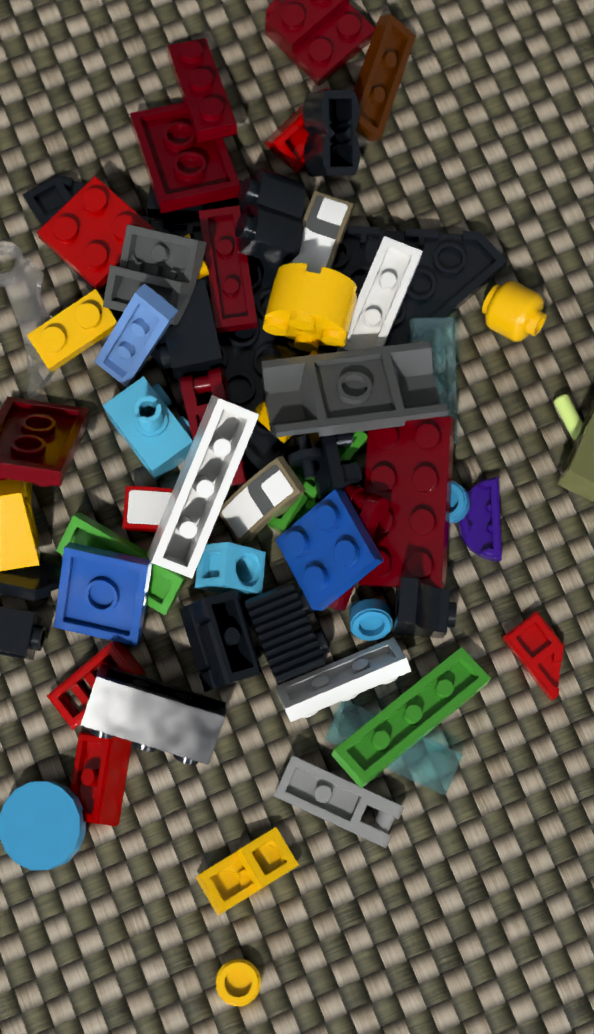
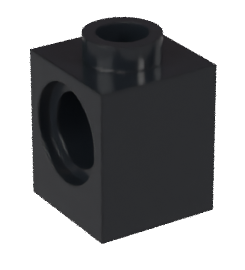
(20, 633)

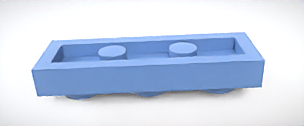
(136, 335)

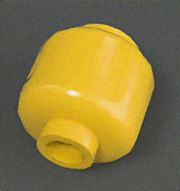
(514, 311)

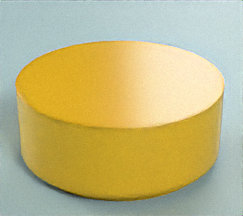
(238, 982)

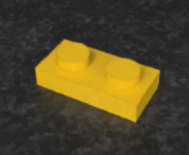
(73, 330)

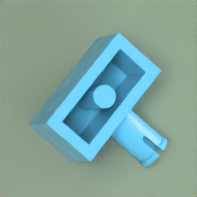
(149, 426)

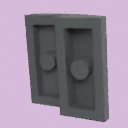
(160, 261)

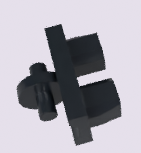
(322, 462)

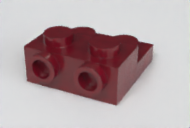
(317, 34)

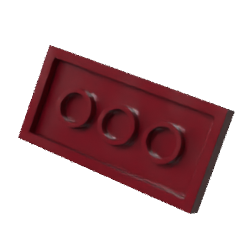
(414, 473)

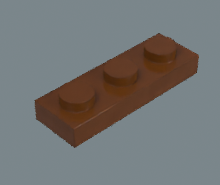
(381, 75)

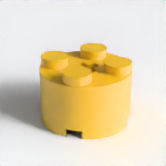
(311, 306)

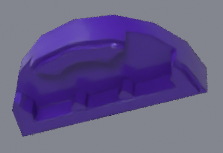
(482, 525)

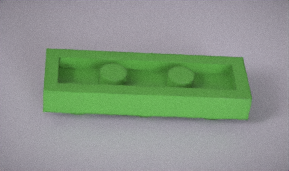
(163, 584)

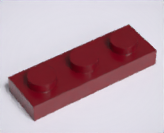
(202, 90)
(228, 271)

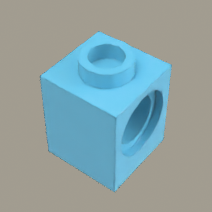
(230, 568)

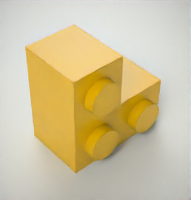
(17, 526)

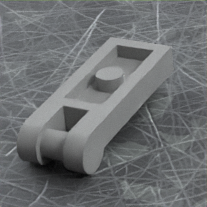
(337, 800)

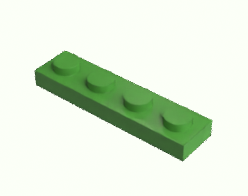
(410, 717)

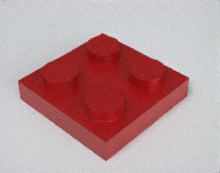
(91, 231)

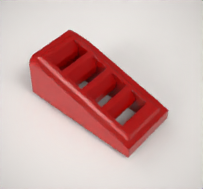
(58, 696)

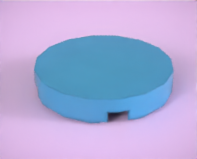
(42, 825)

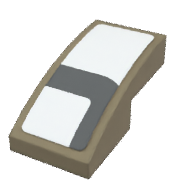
(323, 231)
(261, 499)

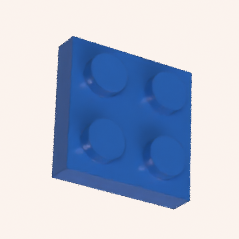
(329, 550)
(102, 593)

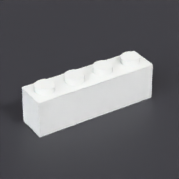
(202, 486)

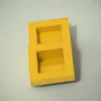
(246, 871)

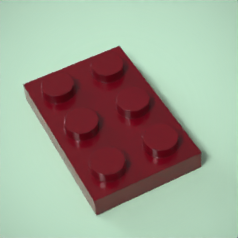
(179, 166)
(39, 440)

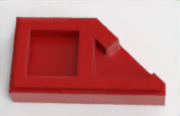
(538, 652)

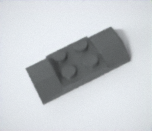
(351, 390)

